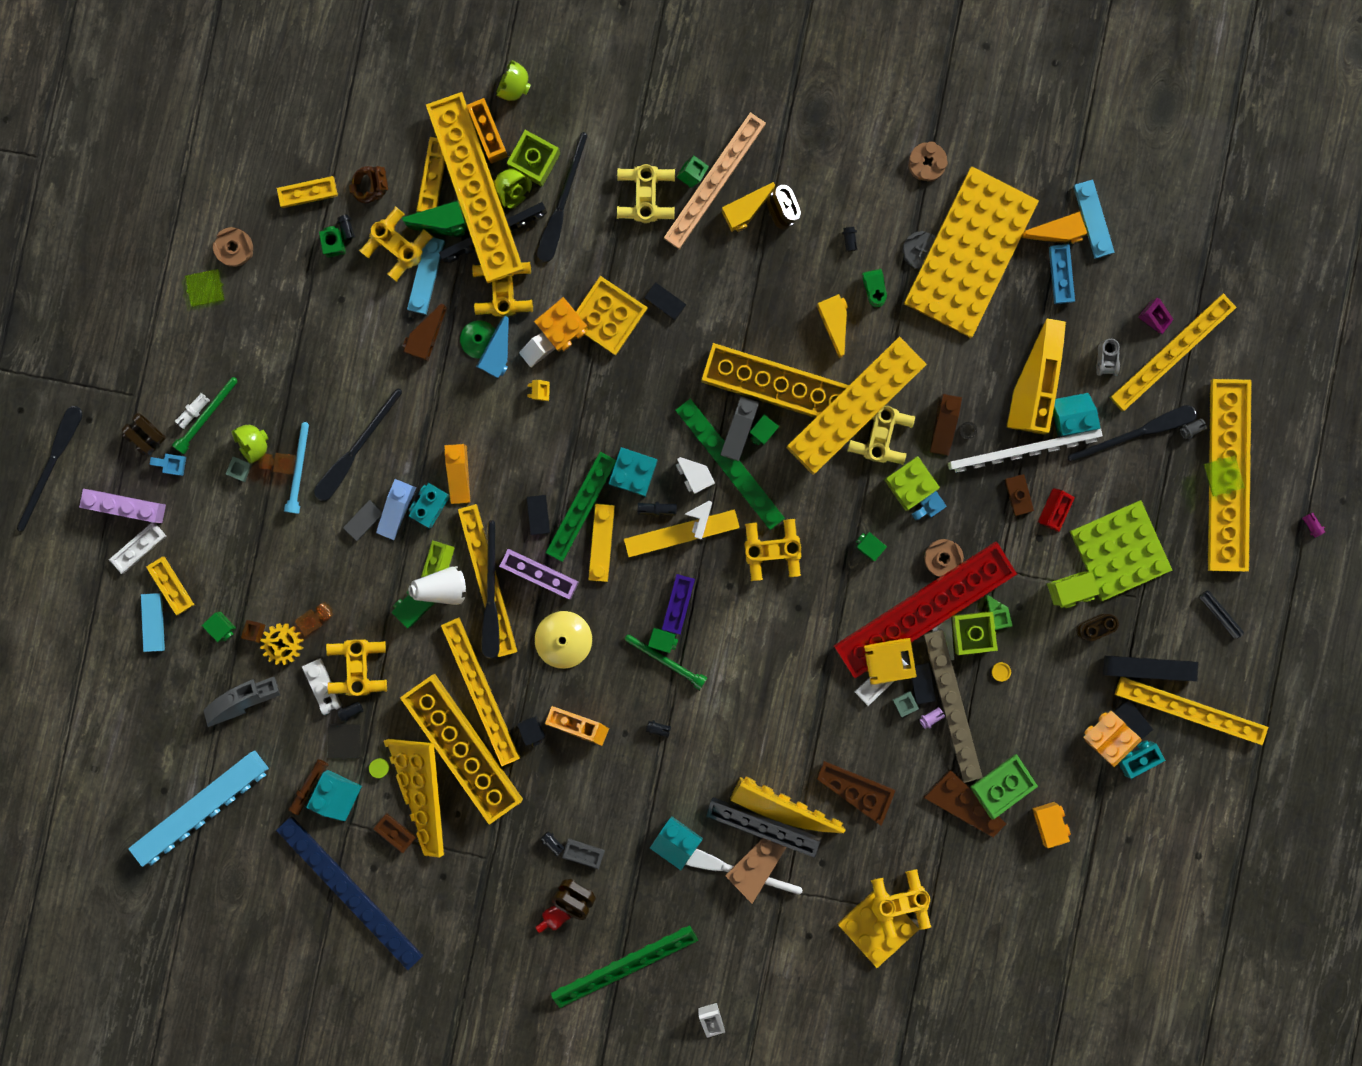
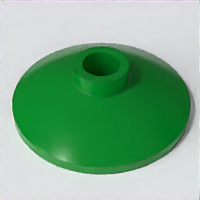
(468, 335)

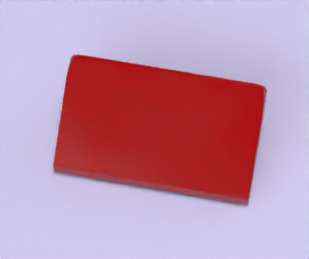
(1056, 509)

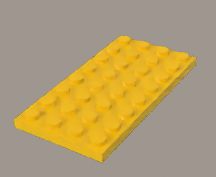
(971, 252)

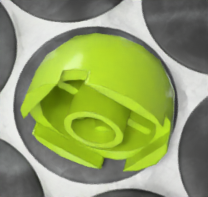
(513, 82)
(511, 187)
(251, 442)

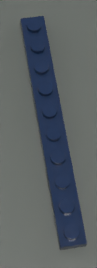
(349, 893)

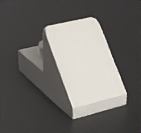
(702, 513)

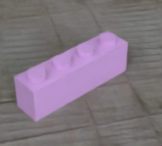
(122, 506)
(539, 574)

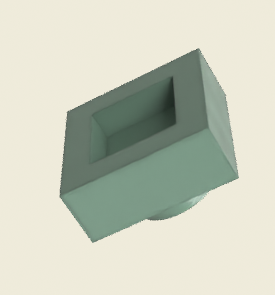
(238, 469)
(905, 704)

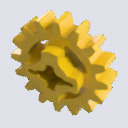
(280, 651)

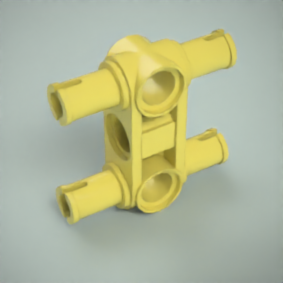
(645, 193)
(881, 437)

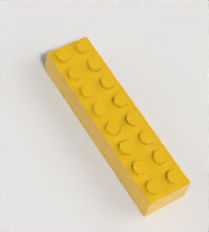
(770, 381)
(856, 405)
(461, 749)

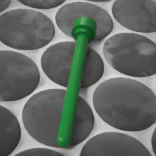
(183, 443)
(697, 680)

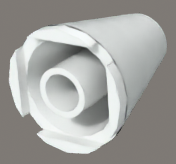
(440, 587)

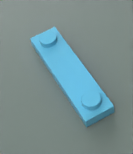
(1093, 219)
(425, 276)

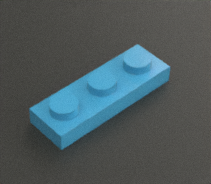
(1062, 274)

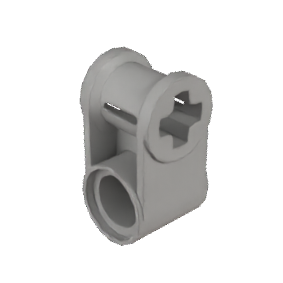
(1108, 359)

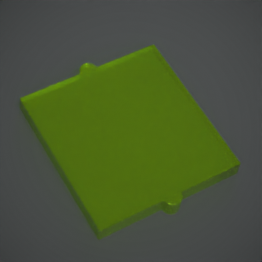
(204, 287)
(1224, 475)

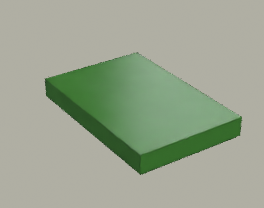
(1004, 786)

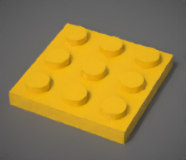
(610, 315)
(868, 933)

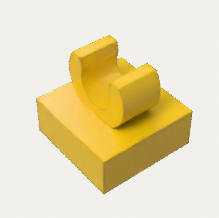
(540, 390)

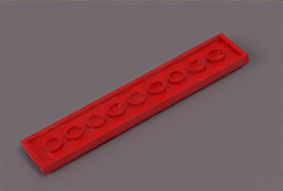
(929, 605)

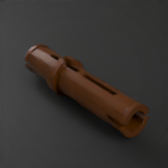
(304, 793)

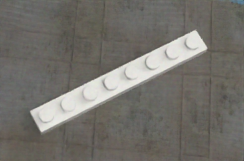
(1032, 449)

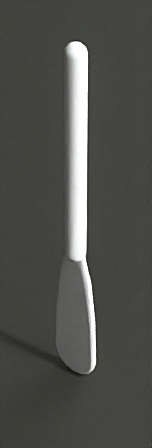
(706, 861)

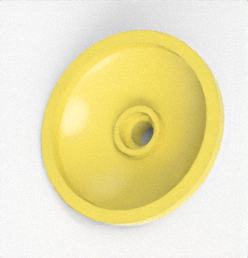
(577, 637)

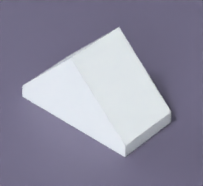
(536, 349)
(711, 1020)

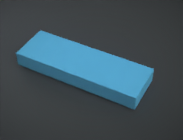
(152, 622)

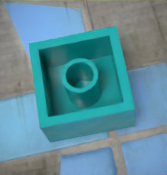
(633, 471)

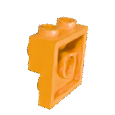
(561, 325)
(1111, 738)

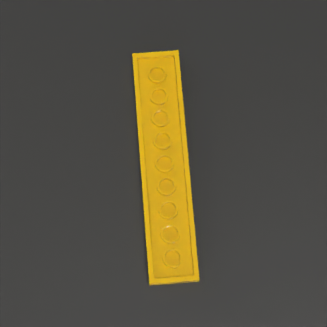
(474, 187)
(1230, 512)

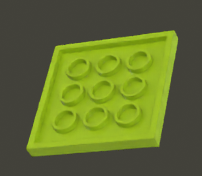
(1121, 550)

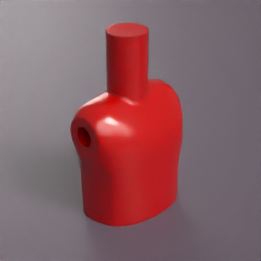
(553, 918)

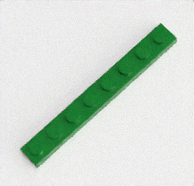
(733, 469)
(624, 966)

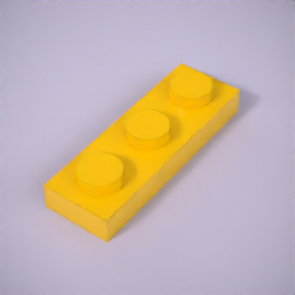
(307, 192)
(170, 585)

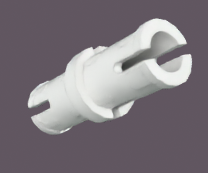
(192, 410)

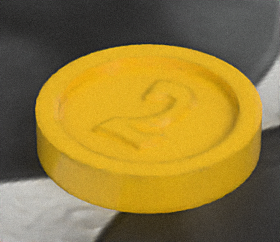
(1001, 671)

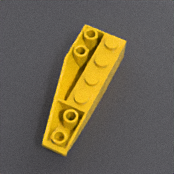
(1038, 383)
(780, 808)

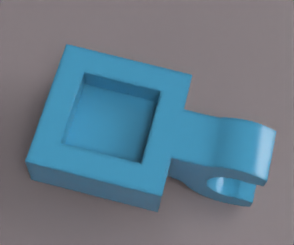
(171, 464)
(930, 505)

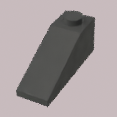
(739, 428)

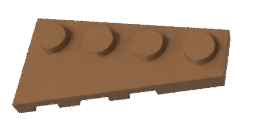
(755, 867)

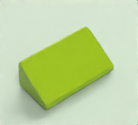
(438, 558)

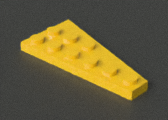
(419, 788)

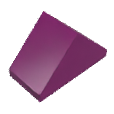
(1156, 316)

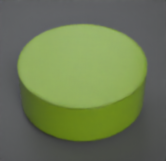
(379, 768)

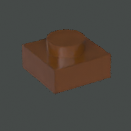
(253, 631)

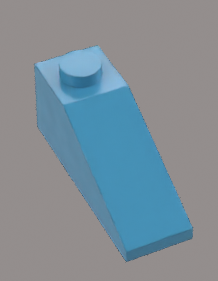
(496, 353)

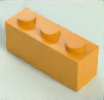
(487, 130)

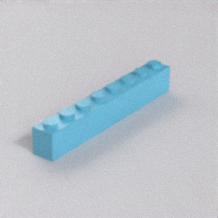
(197, 809)

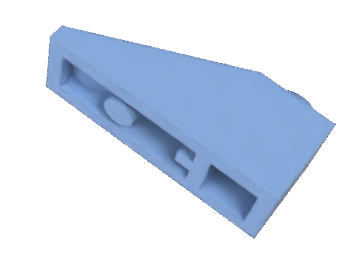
(395, 508)

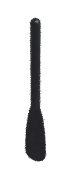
(551, 234)
(1167, 421)
(63, 436)
(335, 475)
(490, 630)

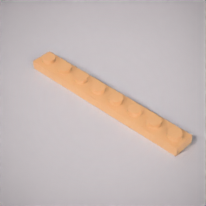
(714, 180)

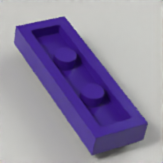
(678, 604)

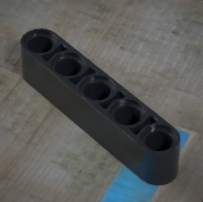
(1150, 668)

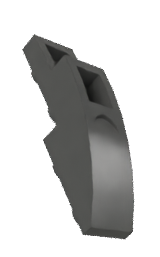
(240, 697)

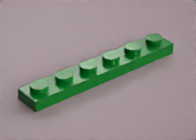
(581, 506)

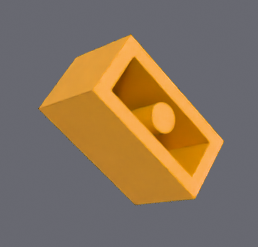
(1051, 824)

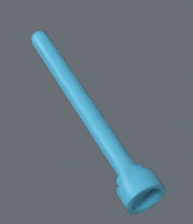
(292, 505)

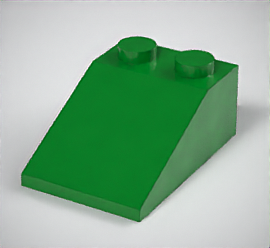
(441, 220)

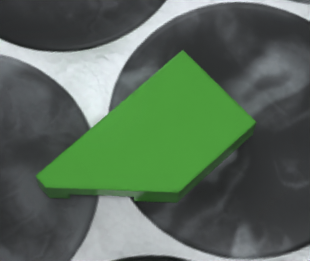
(1000, 612)

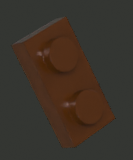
(394, 833)

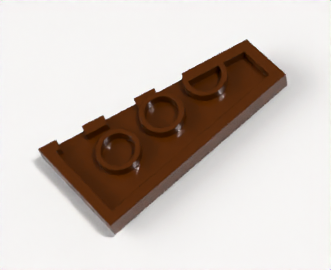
(861, 792)
(958, 799)

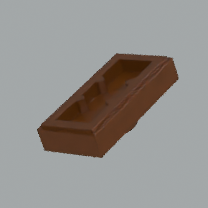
(1019, 495)

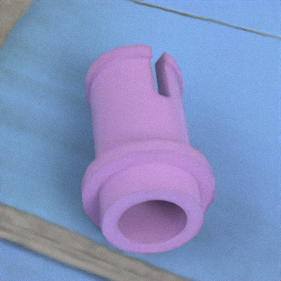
(931, 718)

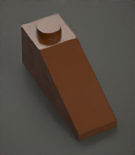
(425, 334)
(945, 424)

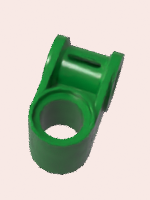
(875, 284)

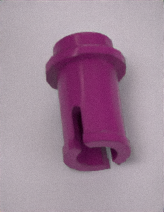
(1313, 525)

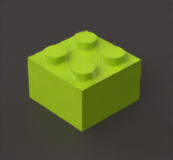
(534, 157)
(911, 483)
(1072, 589)
(974, 633)

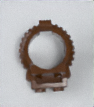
(378, 184)

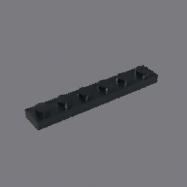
(517, 221)
(764, 827)

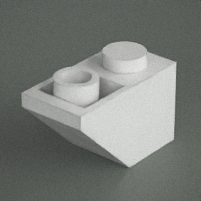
(697, 475)

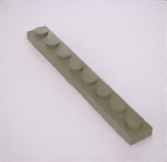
(952, 705)

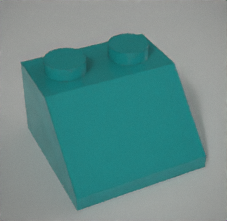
(1075, 415)
(334, 796)
(676, 843)

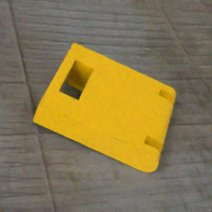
(887, 661)

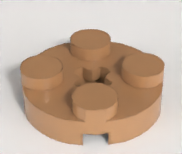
(926, 172)
(223, 243)
(934, 552)

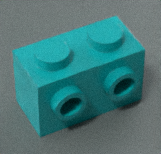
(428, 505)
(1141, 759)

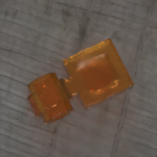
(282, 463)
(310, 621)

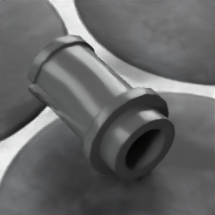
(1188, 431)

